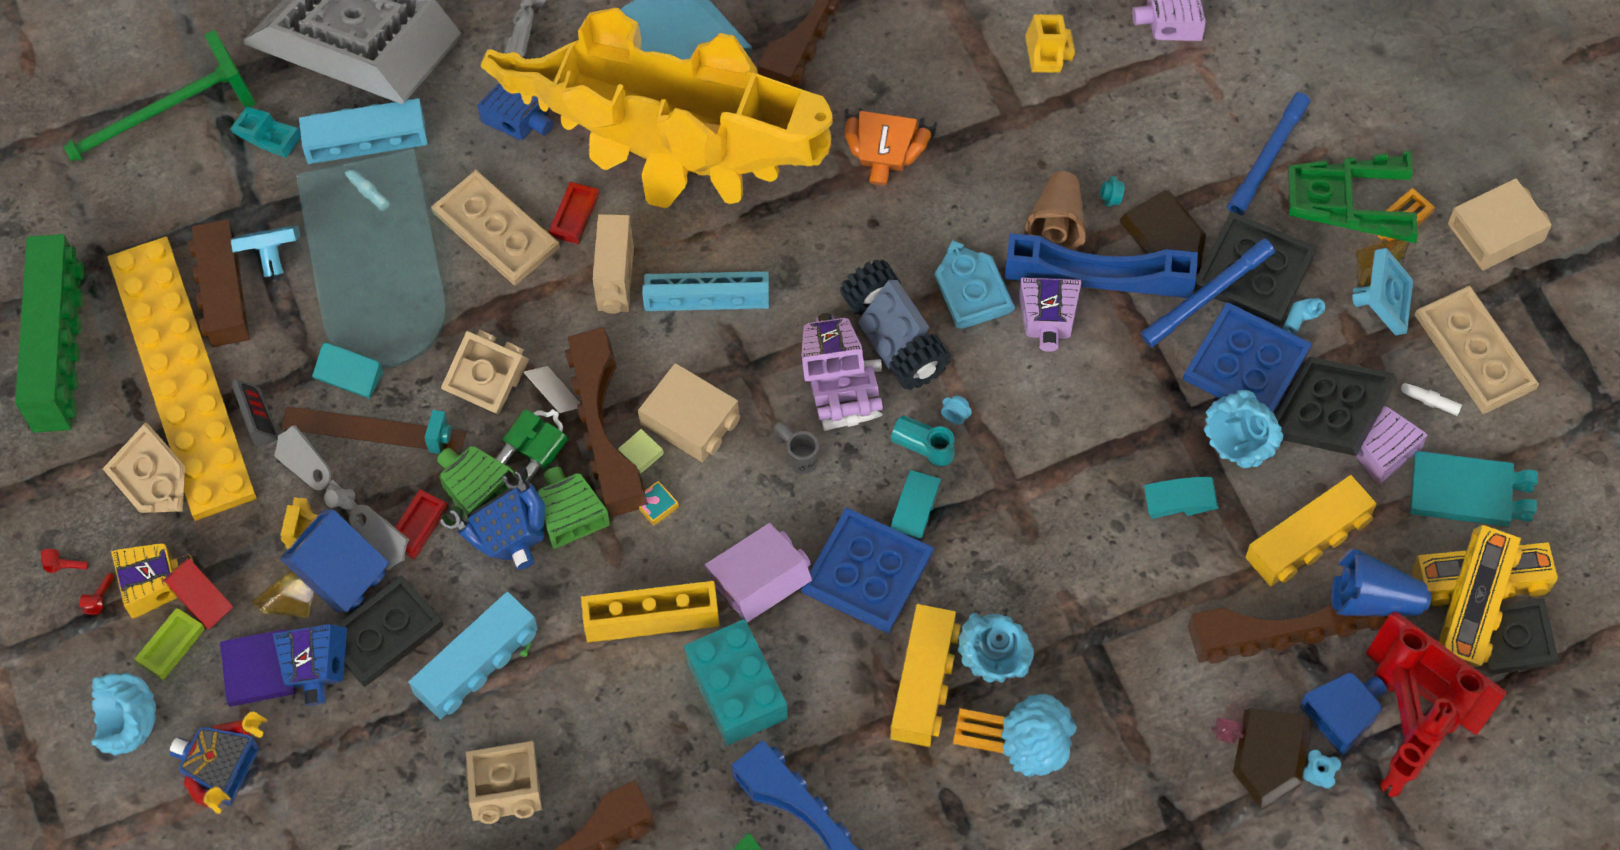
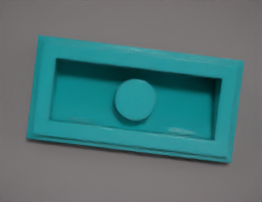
(347, 370)

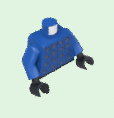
(505, 524)

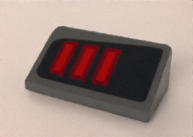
(255, 413)

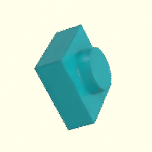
(437, 432)

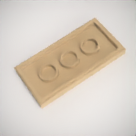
(495, 227)
(1476, 349)

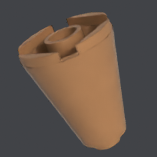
(1059, 212)

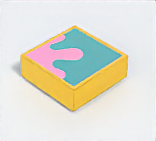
(659, 505)

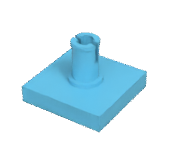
(267, 245)
(1388, 293)

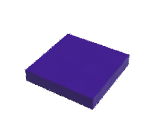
(252, 669)

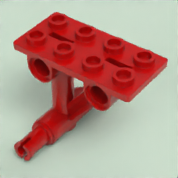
(1419, 664)

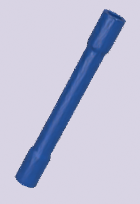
(1247, 190)
(1248, 261)

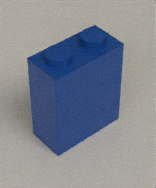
(335, 561)

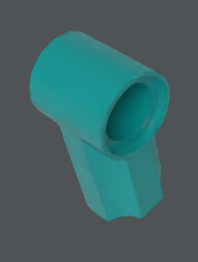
(923, 438)

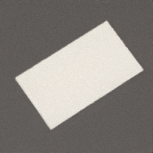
(553, 389)

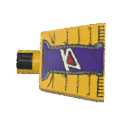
(141, 576)

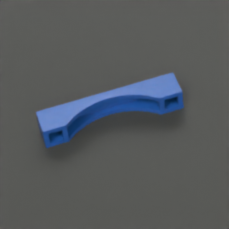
(1154, 273)
(770, 782)

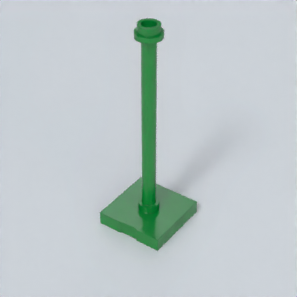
(224, 72)

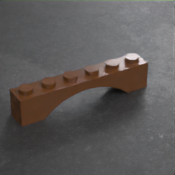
(787, 56)
(594, 366)
(1225, 633)
(618, 817)

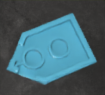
(972, 286)

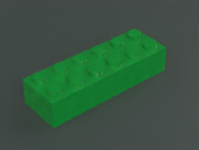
(49, 333)

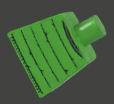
(472, 477)
(570, 508)

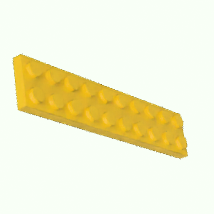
(181, 378)

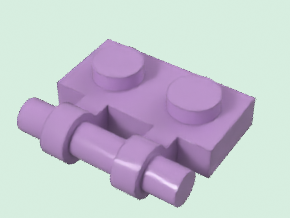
(847, 388)

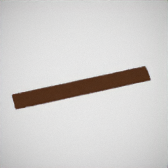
(364, 428)

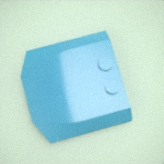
(679, 25)

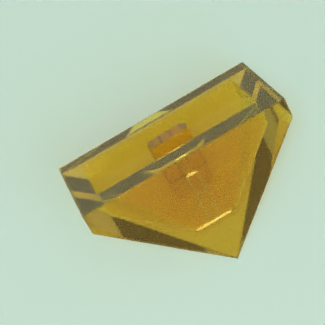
(1365, 259)
(285, 597)

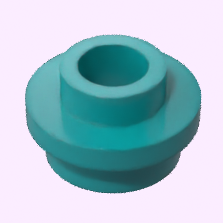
(1112, 191)

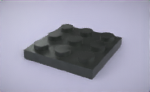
(1270, 285)
(1334, 405)

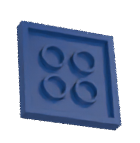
(1247, 355)
(868, 570)

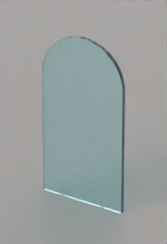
(374, 257)

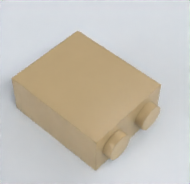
(1499, 224)
(613, 263)
(689, 413)

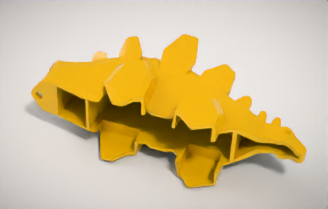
(674, 112)

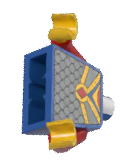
(218, 760)

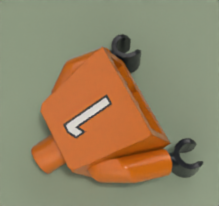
(885, 141)

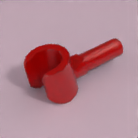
(52, 563)
(94, 603)

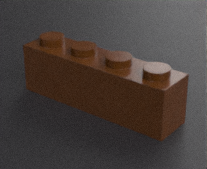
(220, 284)

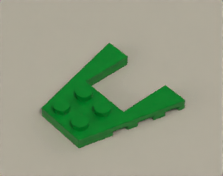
(1325, 195)

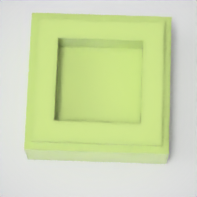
(641, 450)

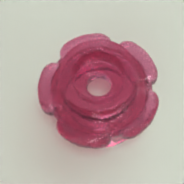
(1228, 730)

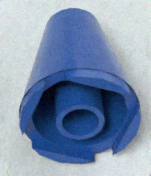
(1376, 588)

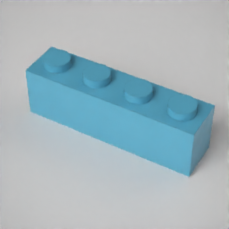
(362, 131)
(474, 656)

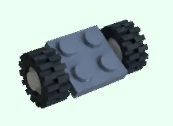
(894, 325)

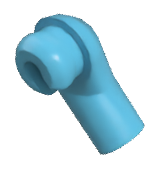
(1303, 311)

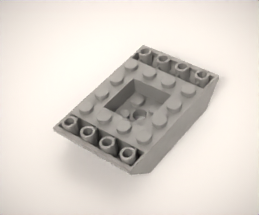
(365, 43)

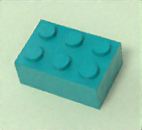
(735, 682)

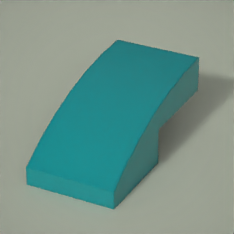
(264, 132)
(1181, 495)
(916, 504)

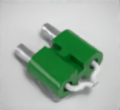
(534, 440)

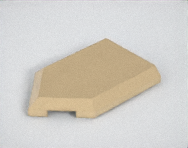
(148, 473)

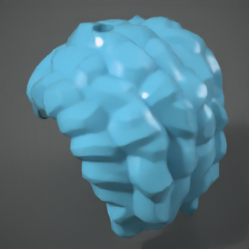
(1243, 429)
(991, 656)
(123, 712)
(1038, 735)

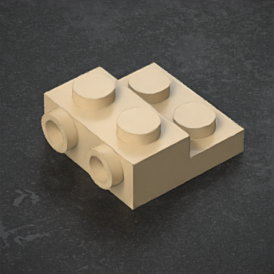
(485, 371)
(503, 782)

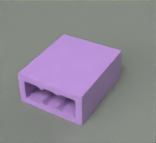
(759, 571)

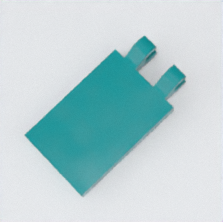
(1470, 489)

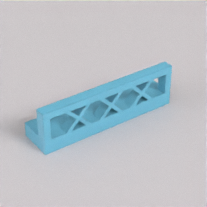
(707, 293)

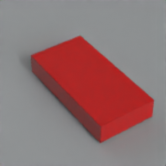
(574, 212)
(420, 521)
(197, 593)

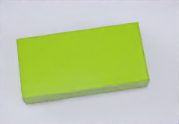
(169, 644)

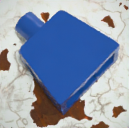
(1344, 709)

